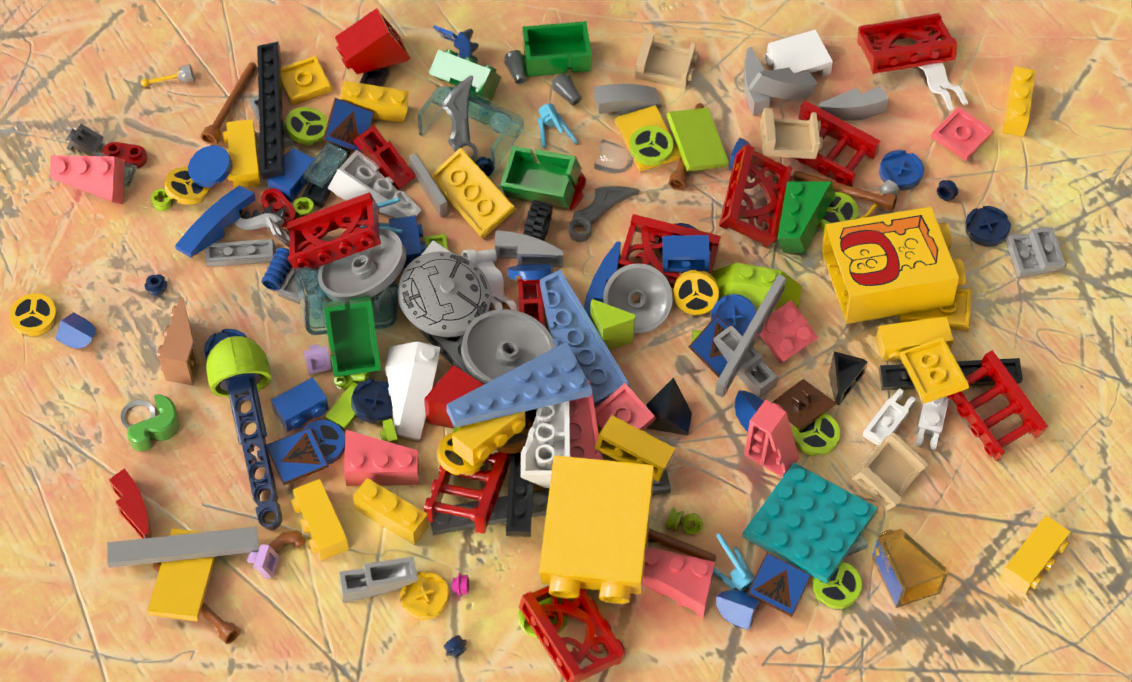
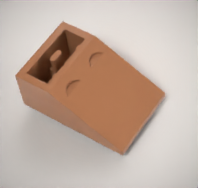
(178, 351)

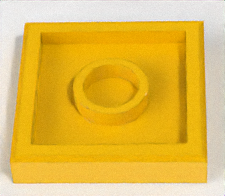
(304, 80)

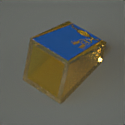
(907, 568)

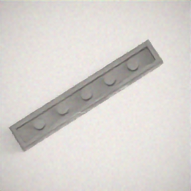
(750, 336)
(182, 547)

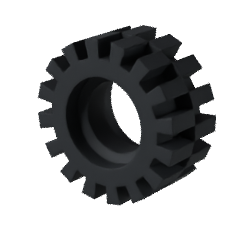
(538, 219)

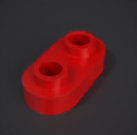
(125, 151)
(280, 200)

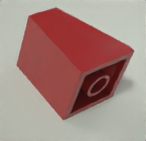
(371, 44)
(449, 388)

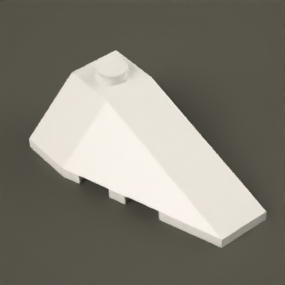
(361, 176)
(410, 379)
(545, 439)

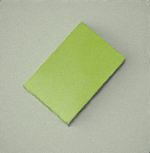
(697, 139)

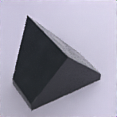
(844, 374)
(670, 410)

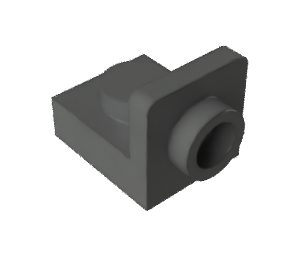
(84, 140)

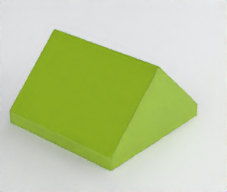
(612, 324)

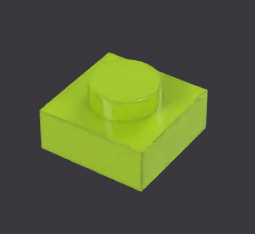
(389, 432)

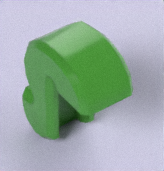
(156, 428)

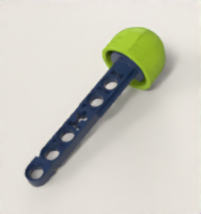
(238, 371)

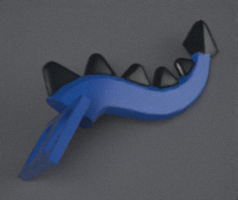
(461, 42)

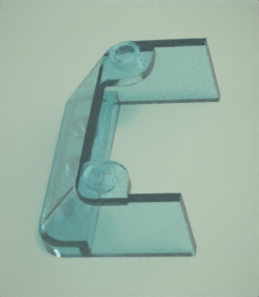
(500, 119)

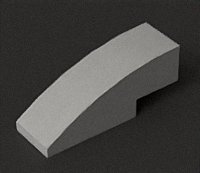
(784, 84)
(625, 98)
(755, 100)
(854, 105)
(527, 249)
(754, 371)
(377, 578)

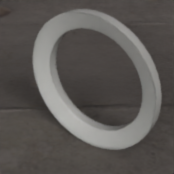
(132, 404)

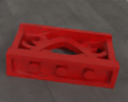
(896, 57)
(775, 193)
(315, 226)
(654, 228)
(555, 646)

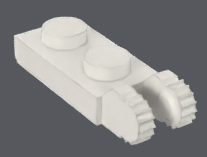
(888, 418)
(932, 421)

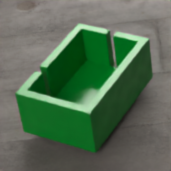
(556, 48)
(543, 181)
(352, 336)

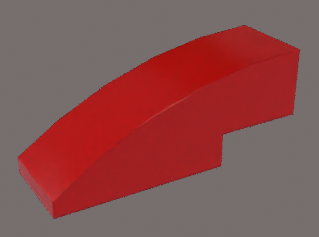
(386, 156)
(530, 299)
(131, 503)

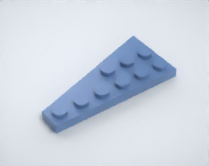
(571, 324)
(536, 384)

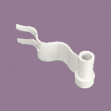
(937, 78)
(485, 261)

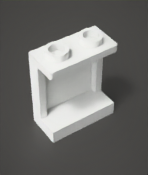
(800, 53)

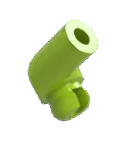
(344, 382)

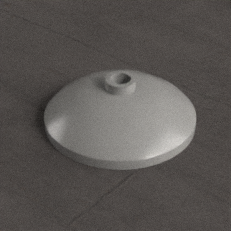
(651, 288)

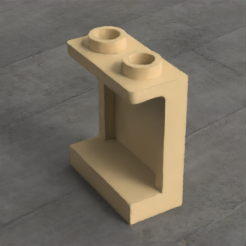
(665, 63)
(790, 136)
(889, 470)

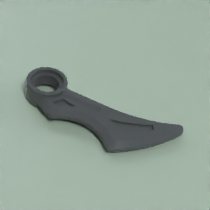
(457, 107)
(604, 200)

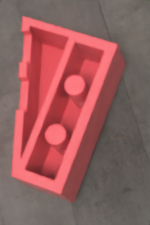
(93, 174)
(771, 439)
(379, 461)
(679, 577)

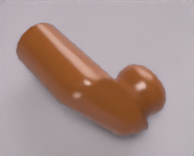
(287, 538)

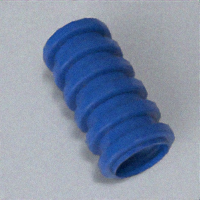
(277, 270)

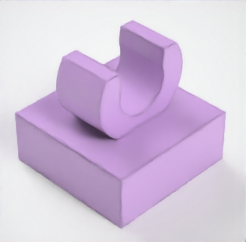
(317, 359)
(264, 561)

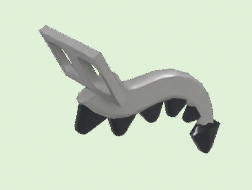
(267, 219)

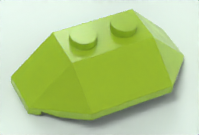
(754, 283)

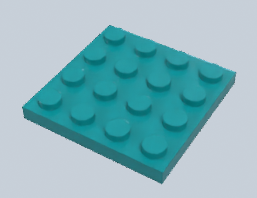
(810, 522)

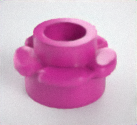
(461, 585)

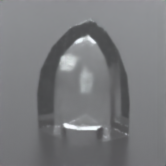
(613, 158)

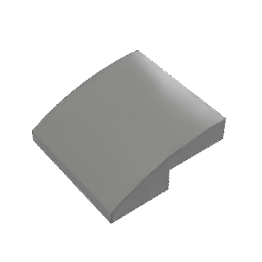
(1035, 252)

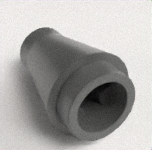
(516, 65)
(565, 88)

